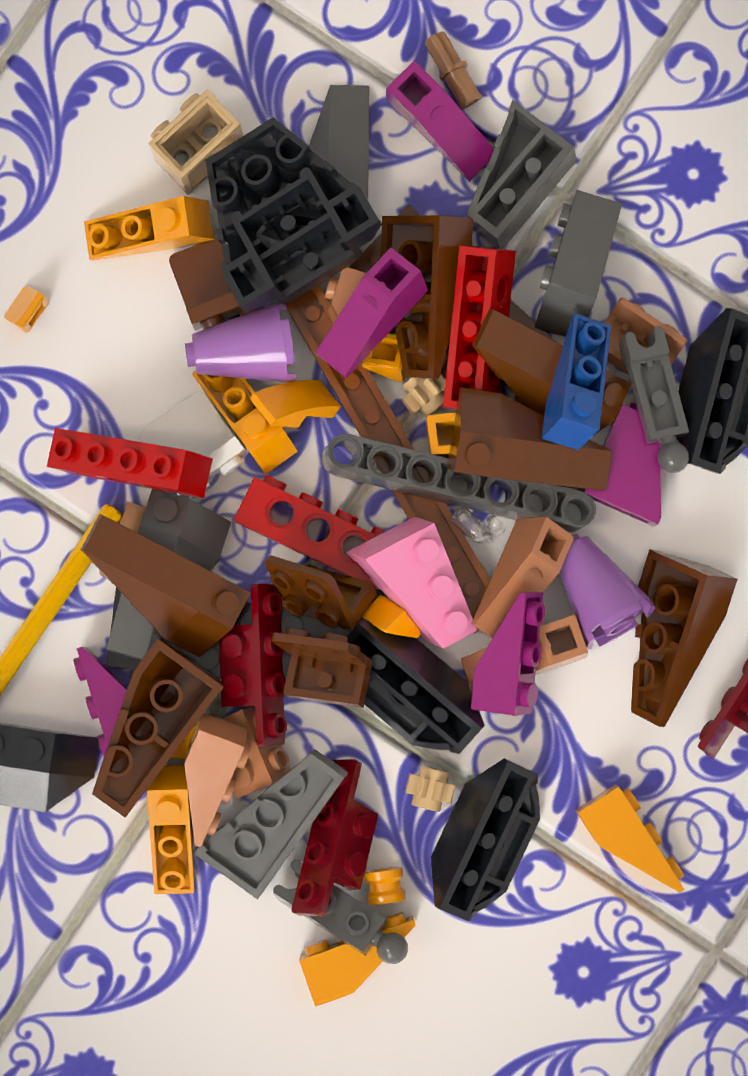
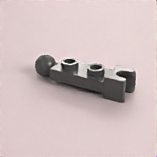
(657, 397)
(352, 923)

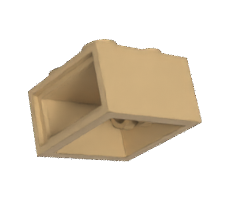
(187, 137)

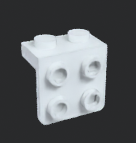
(199, 429)

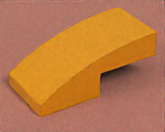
(292, 401)

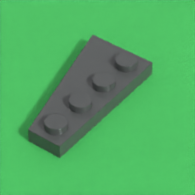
(269, 828)

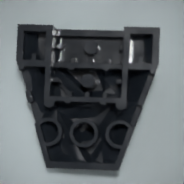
(284, 216)

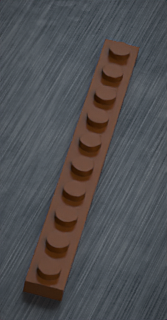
(376, 421)

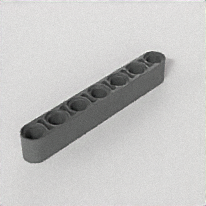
(439, 485)

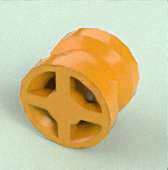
(384, 886)

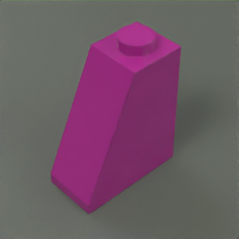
(633, 471)

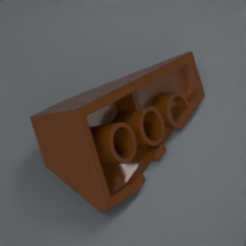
(433, 248)
(530, 362)
(504, 441)
(173, 593)
(673, 640)
(156, 715)

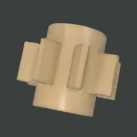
(424, 395)
(430, 788)

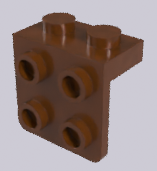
(203, 285)
(320, 592)
(324, 668)

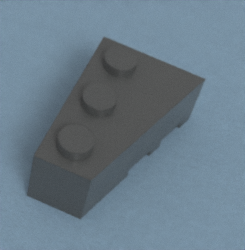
(519, 176)
(579, 260)

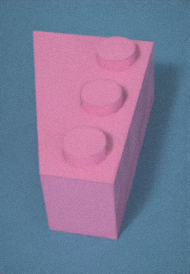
(418, 576)

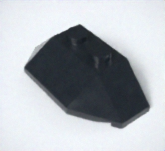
(716, 393)
(416, 691)
(43, 765)
(485, 839)

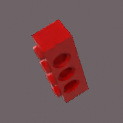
(481, 284)
(129, 462)
(256, 515)

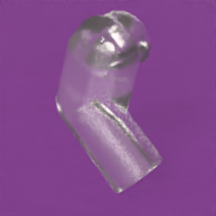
(477, 530)

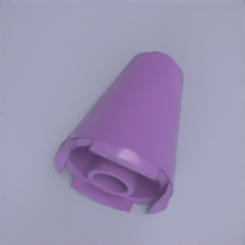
(245, 347)
(601, 593)

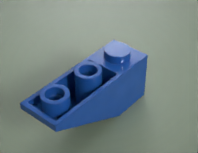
(578, 384)

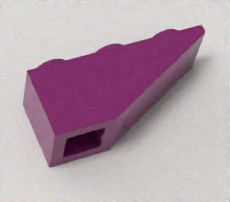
(439, 120)
(372, 311)
(508, 667)
(105, 689)

